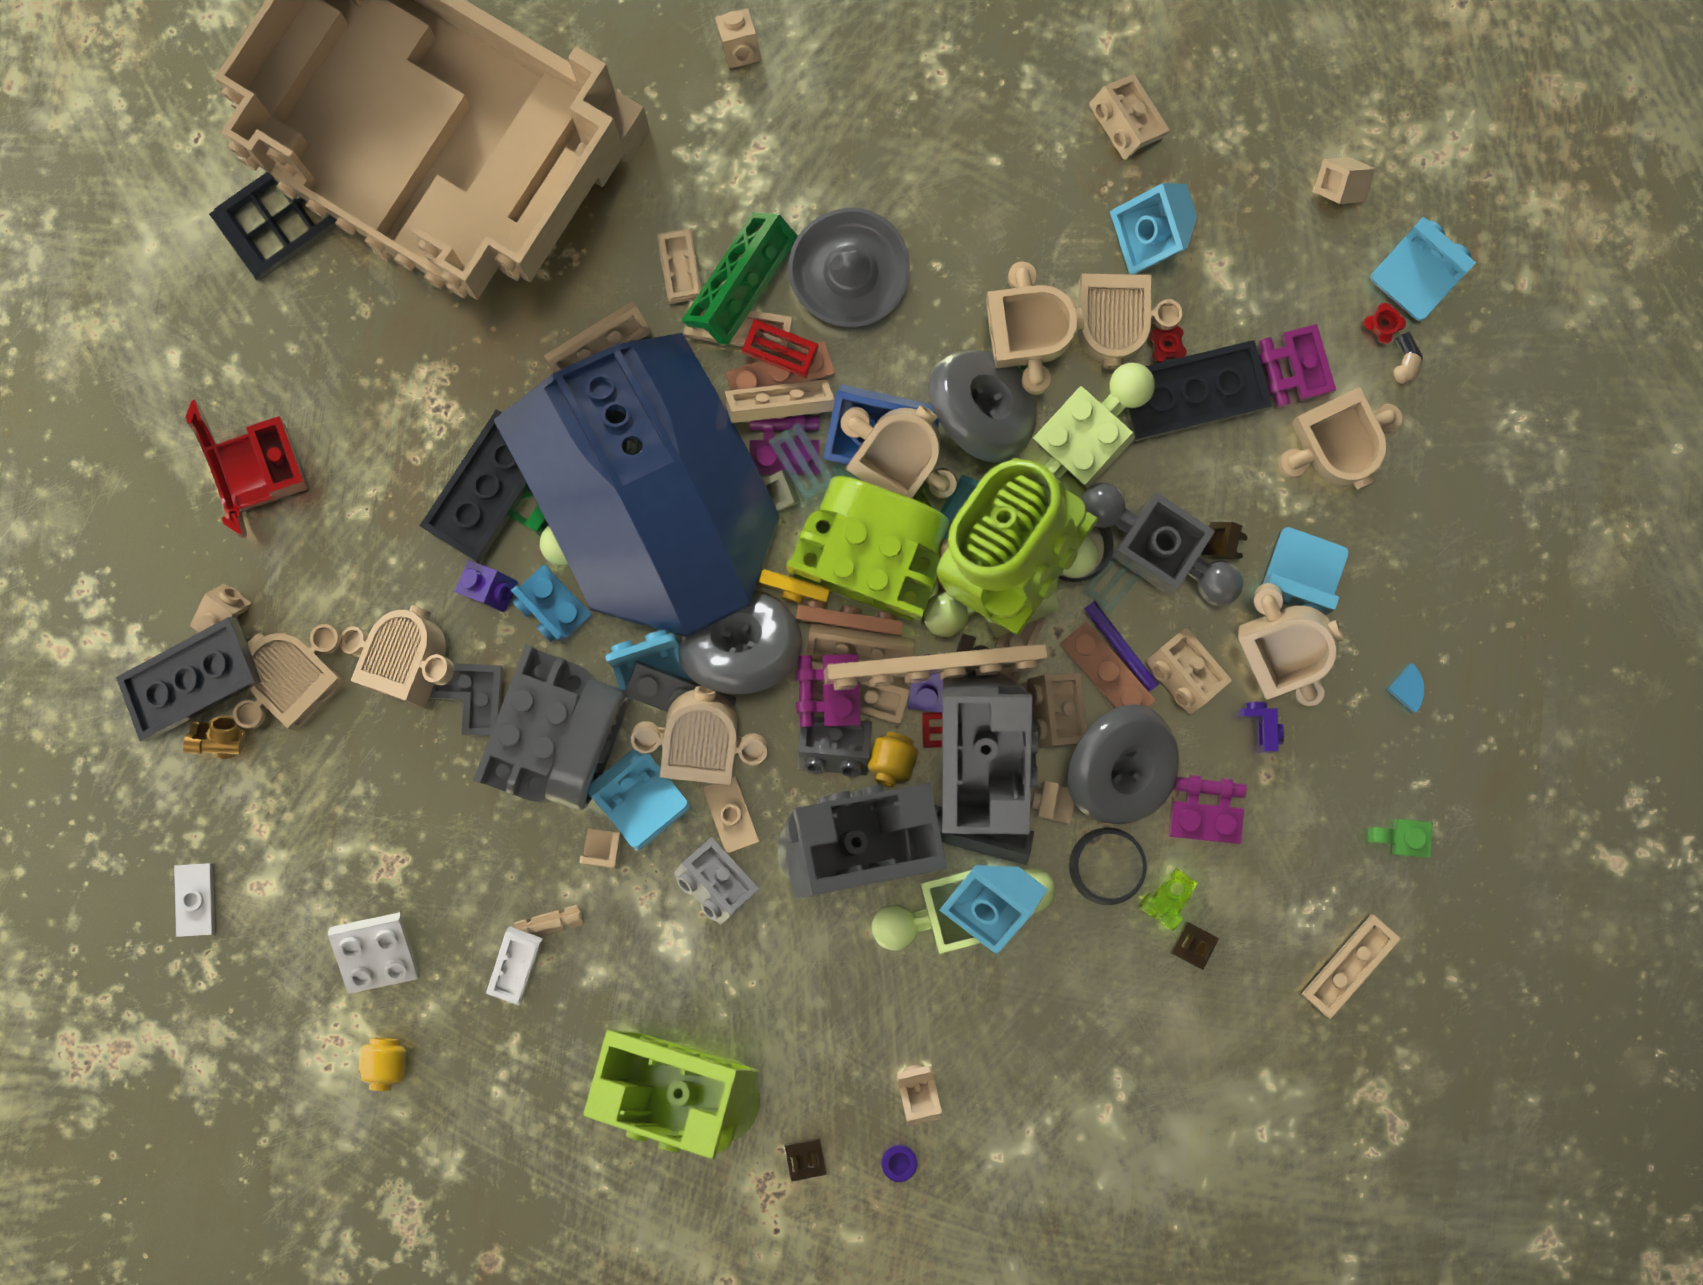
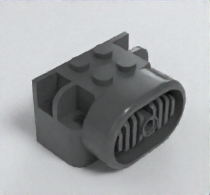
(552, 732)
(987, 755)
(861, 839)

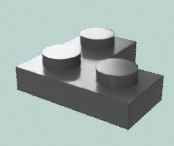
(481, 695)

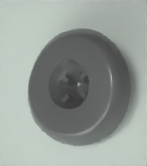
(849, 267)
(983, 405)
(744, 649)
(1124, 766)

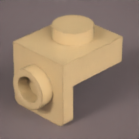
(738, 38)
(217, 606)
(1053, 802)
(919, 1094)

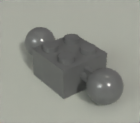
(1163, 544)

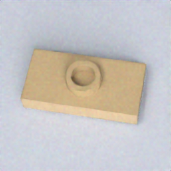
(679, 265)
(731, 815)

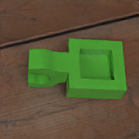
(1406, 837)

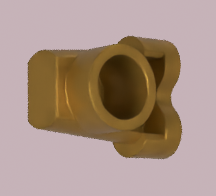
(217, 737)

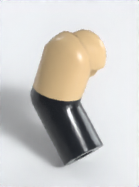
(1411, 360)

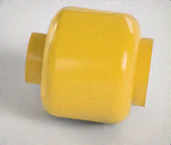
(892, 759)
(382, 1063)

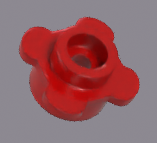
(1392, 316)
(1164, 353)

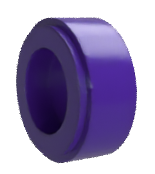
(899, 1163)

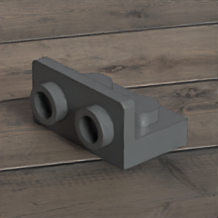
(835, 748)

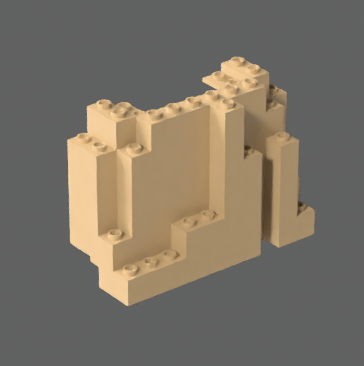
(426, 129)

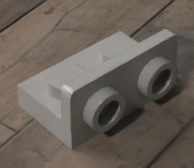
(715, 881)

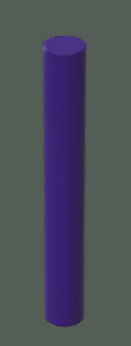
(1121, 646)

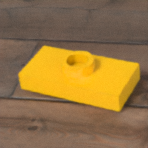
(792, 588)

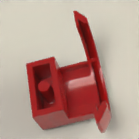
(249, 467)

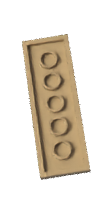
(948, 665)

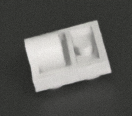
(373, 953)

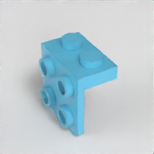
(1422, 269)
(1307, 569)
(658, 650)
(638, 798)

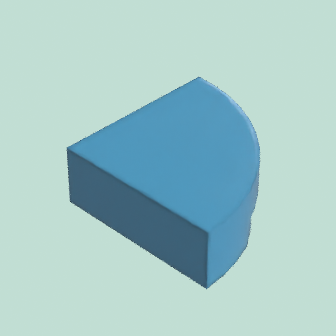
(1408, 688)

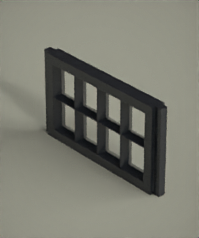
(242, 241)

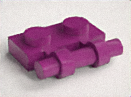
(1307, 363)
(763, 453)
(839, 706)
(1205, 821)

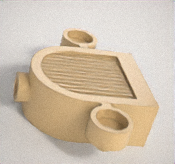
(1120, 316)
(1030, 325)
(1342, 440)
(899, 451)
(1289, 646)
(400, 655)
(292, 677)
(699, 739)

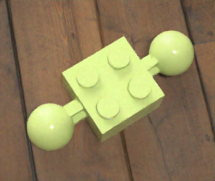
(1087, 434)
(949, 617)
(897, 926)

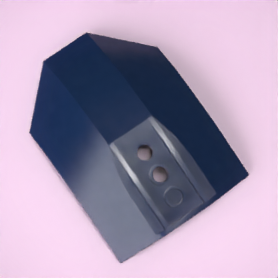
(653, 533)

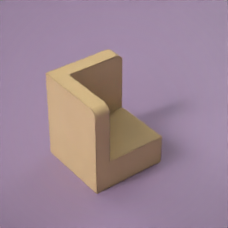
(1344, 180)
(602, 848)

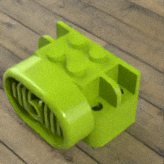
(1013, 542)
(872, 548)
(672, 1093)

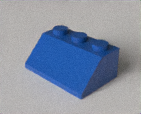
(843, 447)

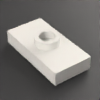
(194, 899)
(514, 966)

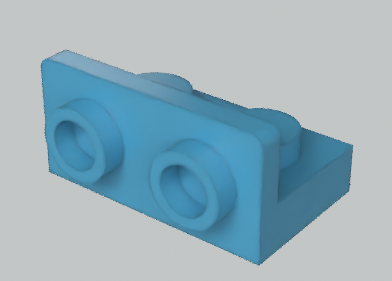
(551, 604)

